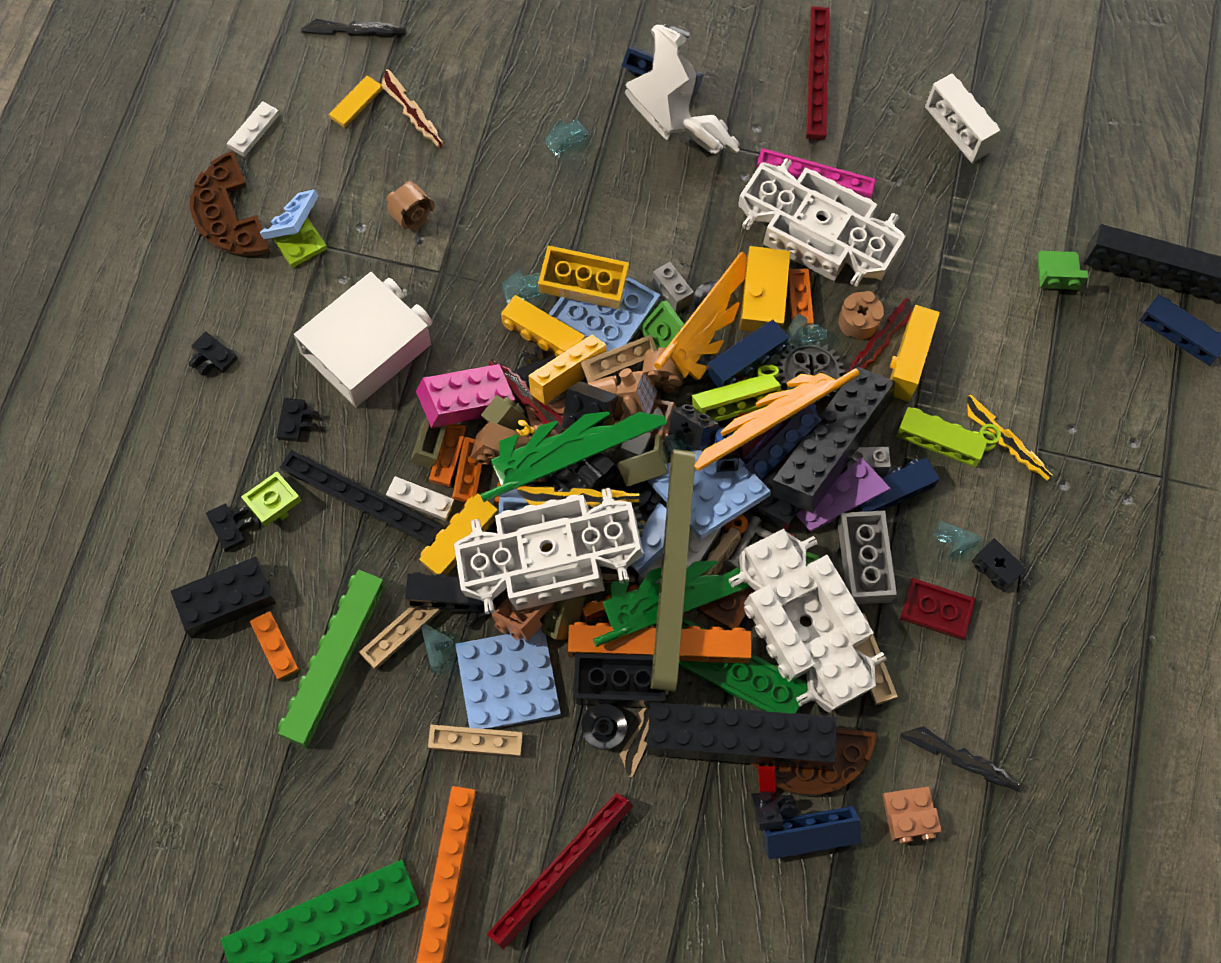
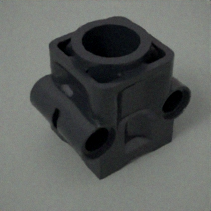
(592, 473)

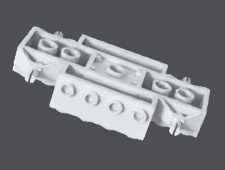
(826, 245)
(571, 569)
(791, 590)

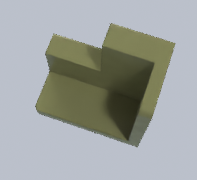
(645, 465)
(562, 615)

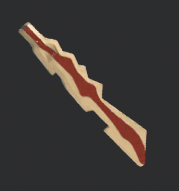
(411, 109)

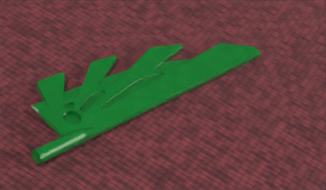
(551, 454)
(639, 608)

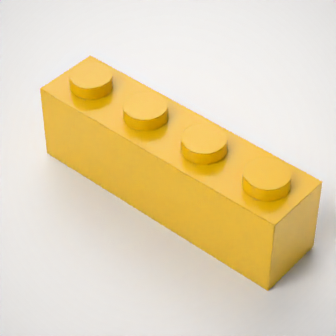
(539, 327)
(564, 370)
(441, 555)

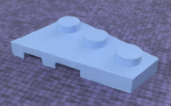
(294, 217)
(652, 539)

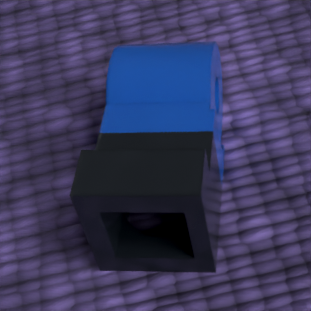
(730, 461)

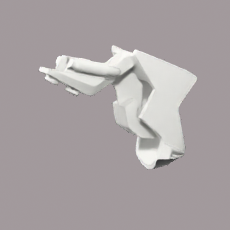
(666, 93)

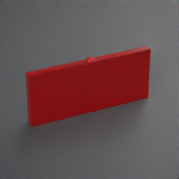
(767, 779)

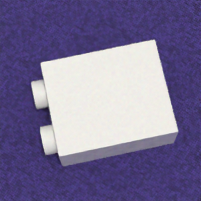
(364, 337)

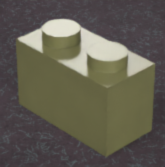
(505, 413)
(428, 444)

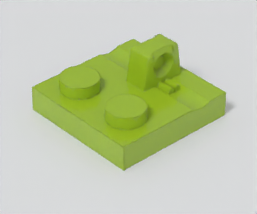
(302, 245)
(271, 499)

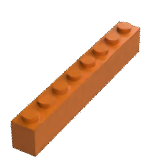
(695, 643)
(447, 876)

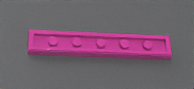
(858, 183)

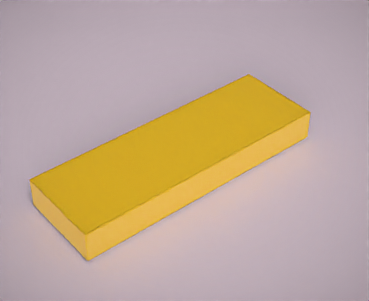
(355, 101)

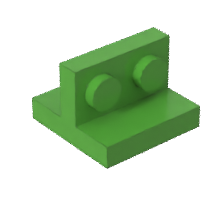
(662, 325)

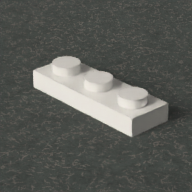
(253, 129)
(420, 498)

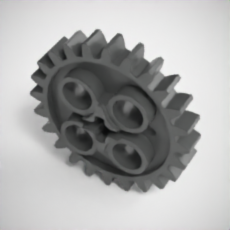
(790, 368)

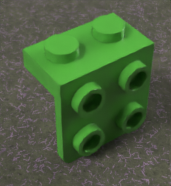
(1060, 270)

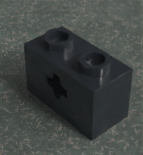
(693, 427)
(996, 554)

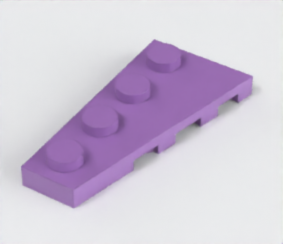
(849, 491)

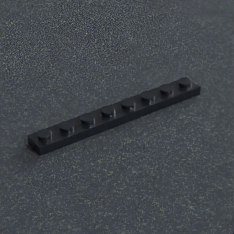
(360, 498)

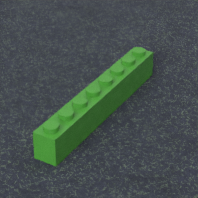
(332, 659)

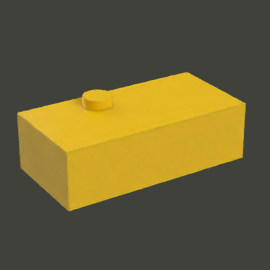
(583, 277)
(764, 287)
(913, 351)

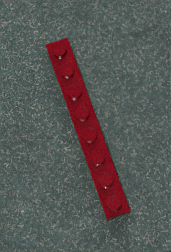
(818, 73)
(559, 871)

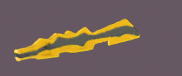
(982, 416)
(540, 495)

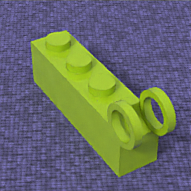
(737, 397)
(945, 437)

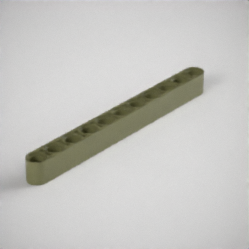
(673, 571)

